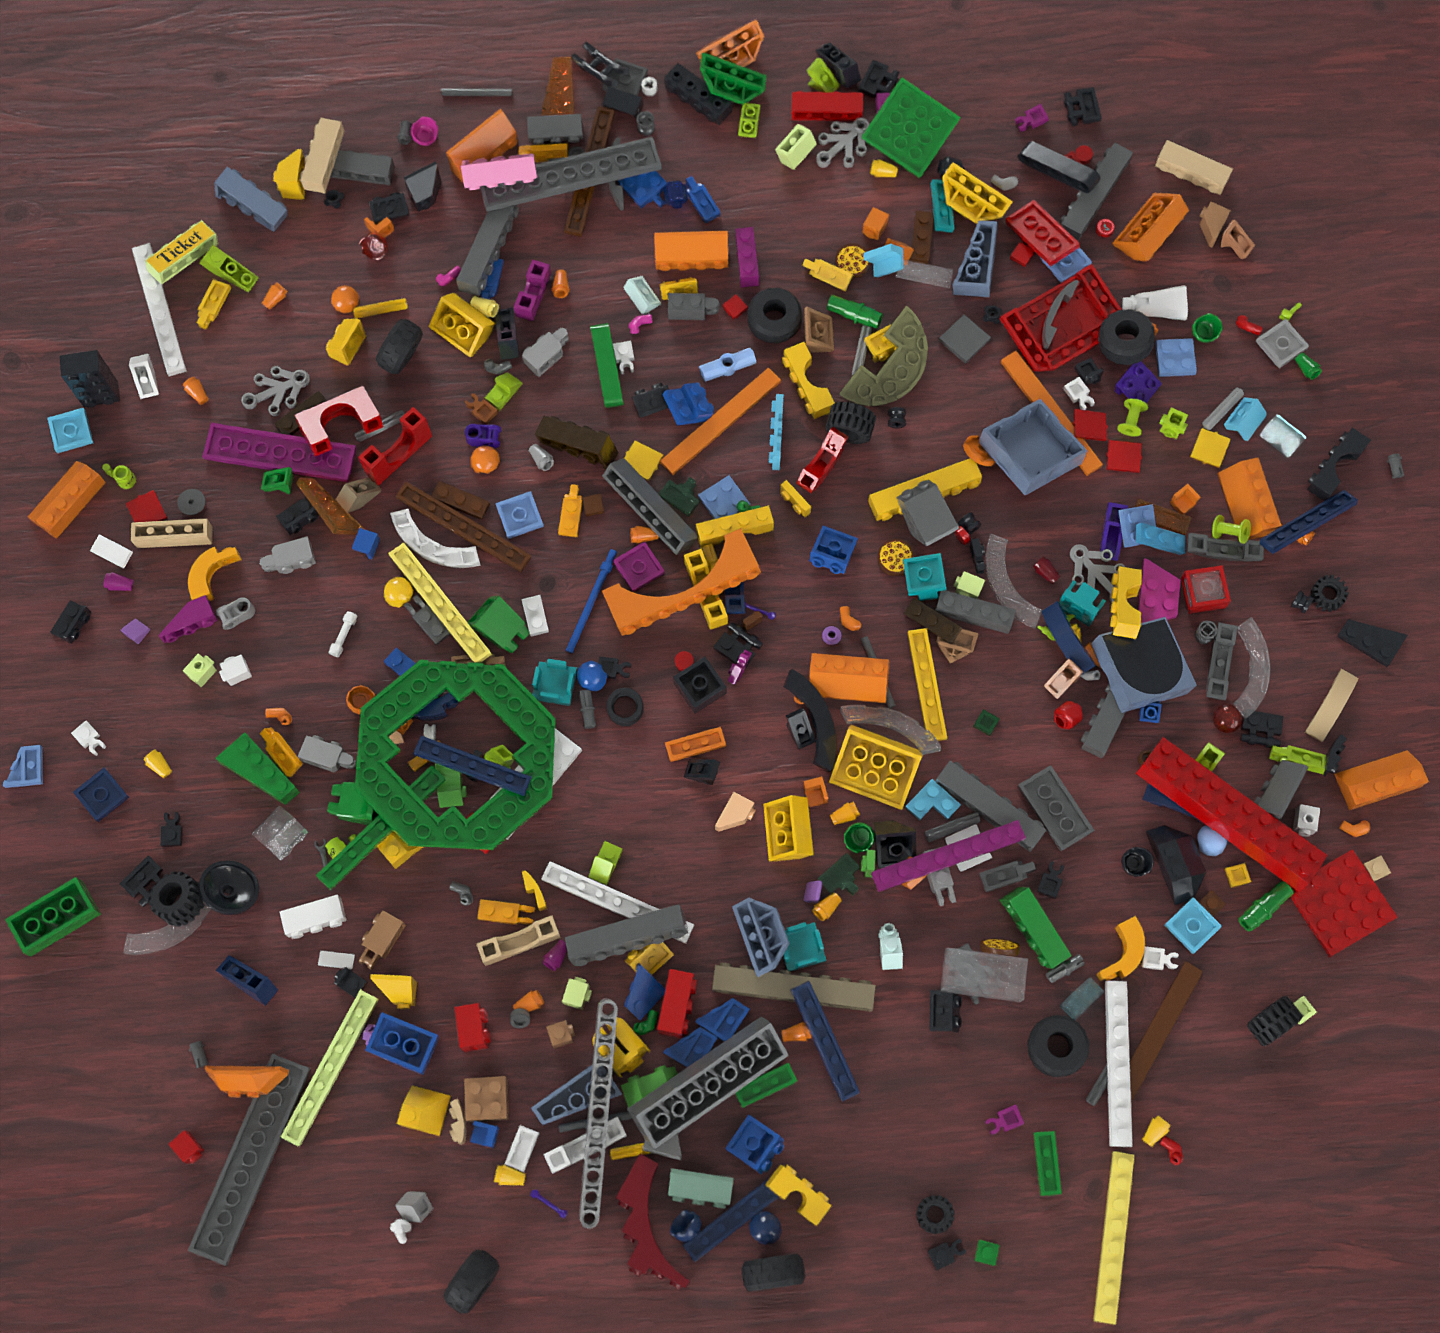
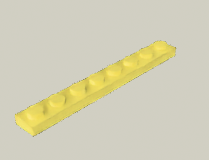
(440, 604)
(1114, 1238)

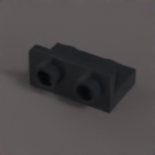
(390, 207)
(650, 401)
(298, 516)
(71, 622)
(945, 1011)

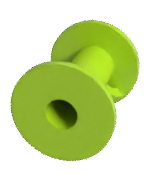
(1135, 407)
(1242, 530)

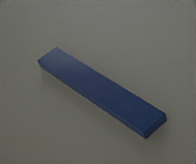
(1308, 521)
(472, 765)
(825, 1041)
(730, 1221)

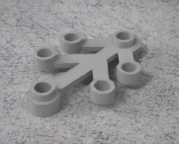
(843, 140)
(278, 389)
(1094, 570)

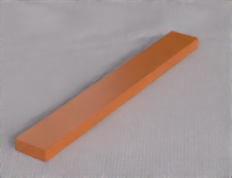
(1034, 391)
(720, 421)

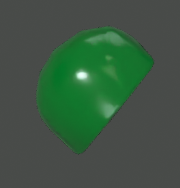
(1207, 328)
(859, 837)

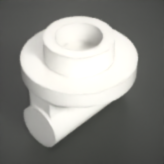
(400, 1228)

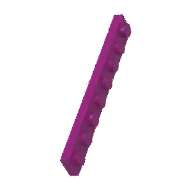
(948, 856)

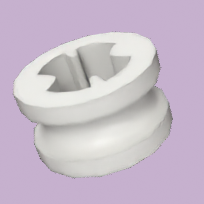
(647, 91)
(430, 731)

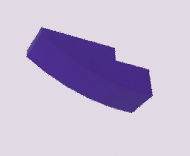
(1112, 532)

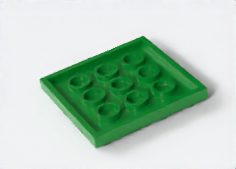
(910, 127)

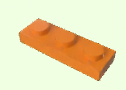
(695, 744)

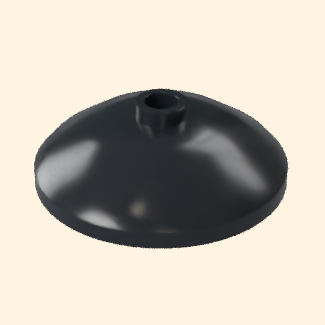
(228, 878)

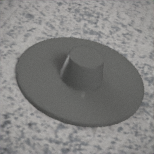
(191, 502)

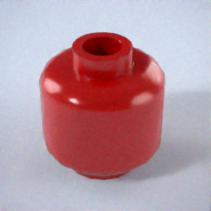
(1068, 715)

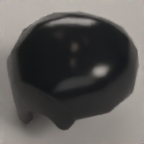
(1137, 861)

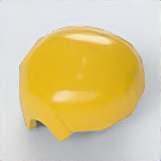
(398, 591)

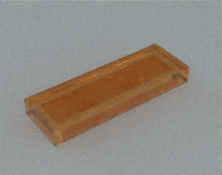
(1168, 519)

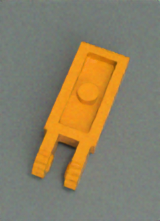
(503, 912)

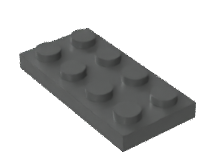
(1055, 808)

